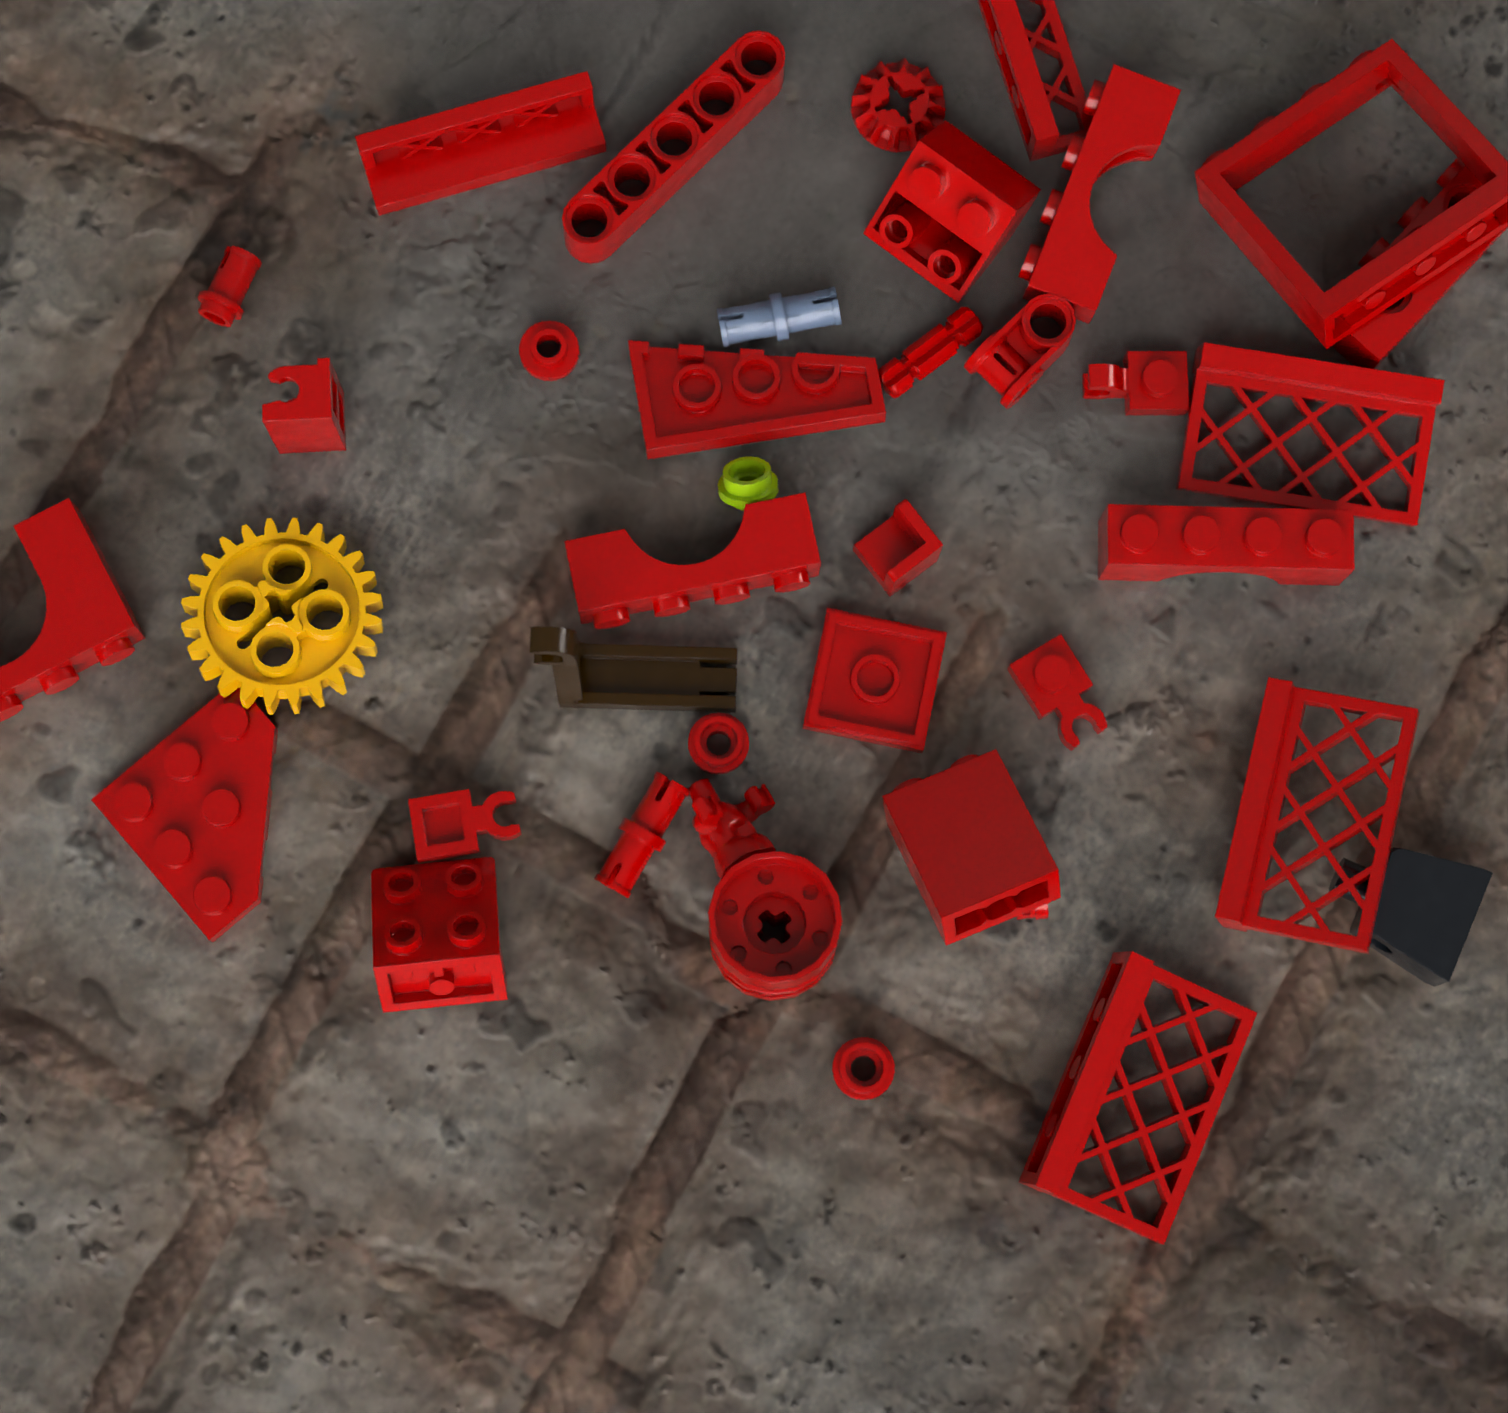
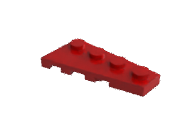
(730, 399)

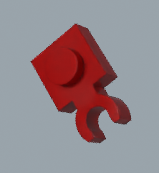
(1053, 683)
(450, 824)

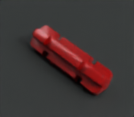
(930, 351)

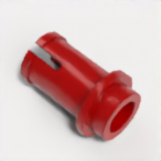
(229, 287)

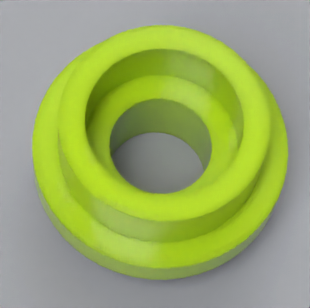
(747, 482)

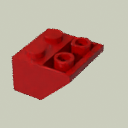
(951, 210)

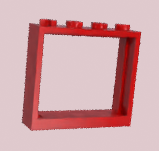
(1406, 264)

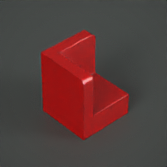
(899, 548)

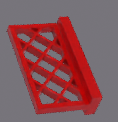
(1315, 382)
(1263, 804)
(1088, 1078)

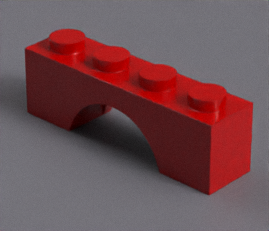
(1125, 127)
(1274, 543)
(619, 579)

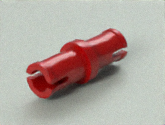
(642, 834)

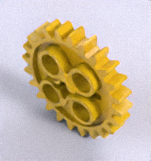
(248, 576)

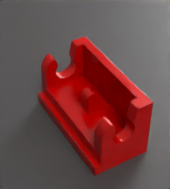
(313, 418)

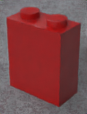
(971, 846)

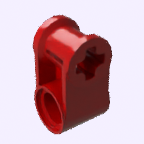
(1016, 356)

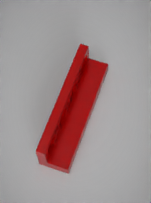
(1026, 90)
(481, 143)

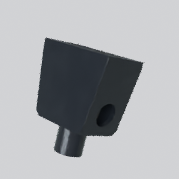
(1421, 911)

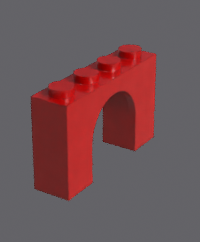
(84, 609)

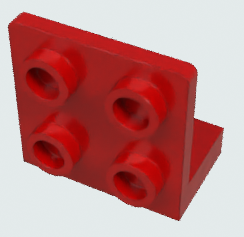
(437, 934)

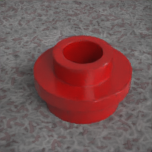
(554, 367)
(718, 724)
(878, 1054)

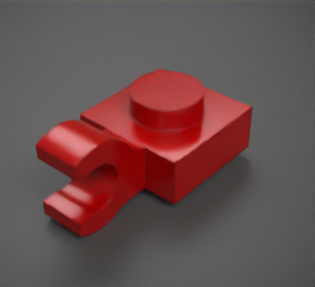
(1149, 381)

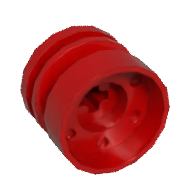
(774, 890)

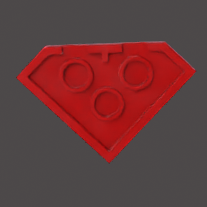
(202, 811)

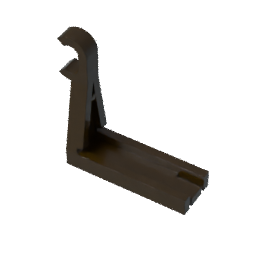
(635, 674)

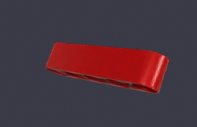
(681, 121)

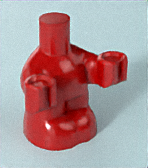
(727, 827)

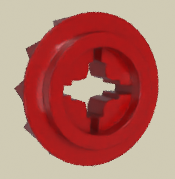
(887, 128)

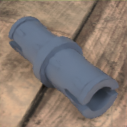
(779, 316)

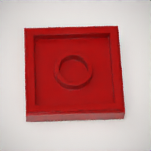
(874, 680)

